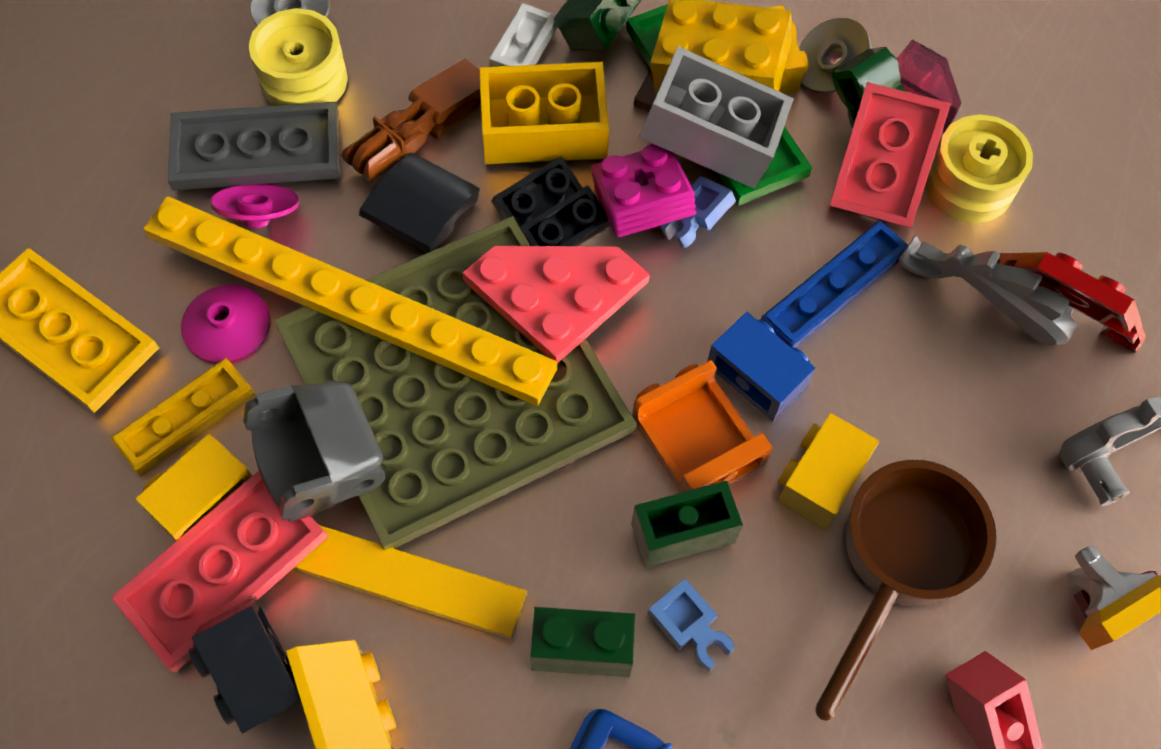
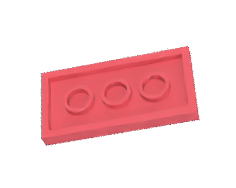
(213, 568)

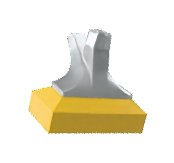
(1116, 598)

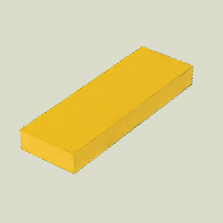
(182, 416)

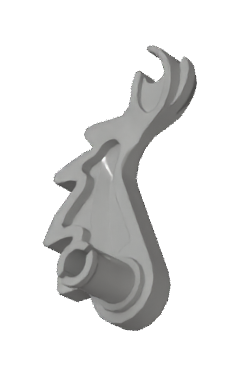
(1010, 288)
(1091, 447)

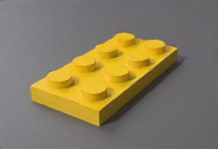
(68, 331)

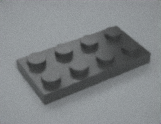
(254, 146)

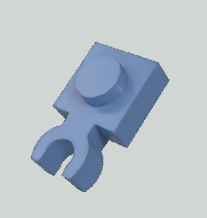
(711, 204)
(686, 619)

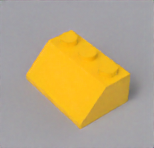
(340, 696)

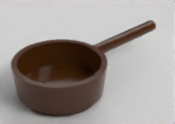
(916, 542)

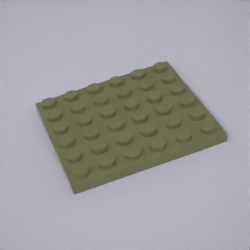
(441, 433)

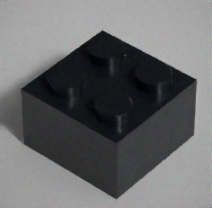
(245, 664)

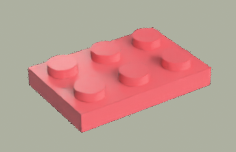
(889, 154)

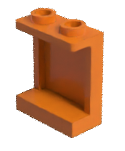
(698, 430)

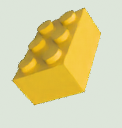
(733, 35)
(544, 112)

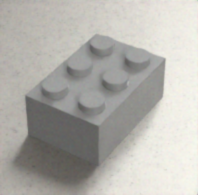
(717, 118)

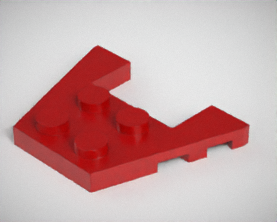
(1097, 298)

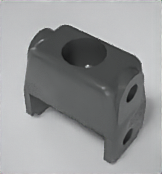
(313, 447)

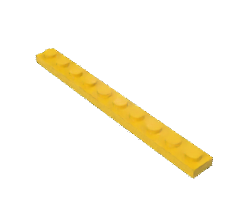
(353, 300)

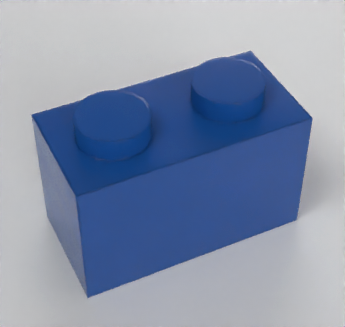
(761, 365)

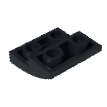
(419, 202)
(552, 206)

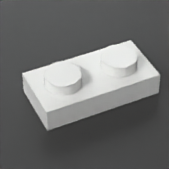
(524, 38)

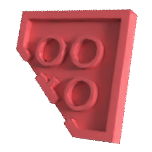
(556, 291)

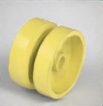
(298, 58)
(978, 168)

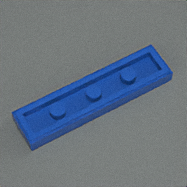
(835, 284)

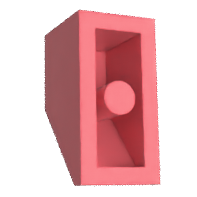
(994, 704)

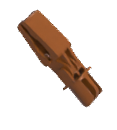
(434, 110)

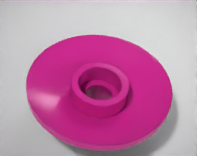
(255, 203)
(230, 338)

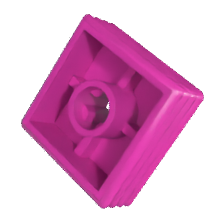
(643, 190)

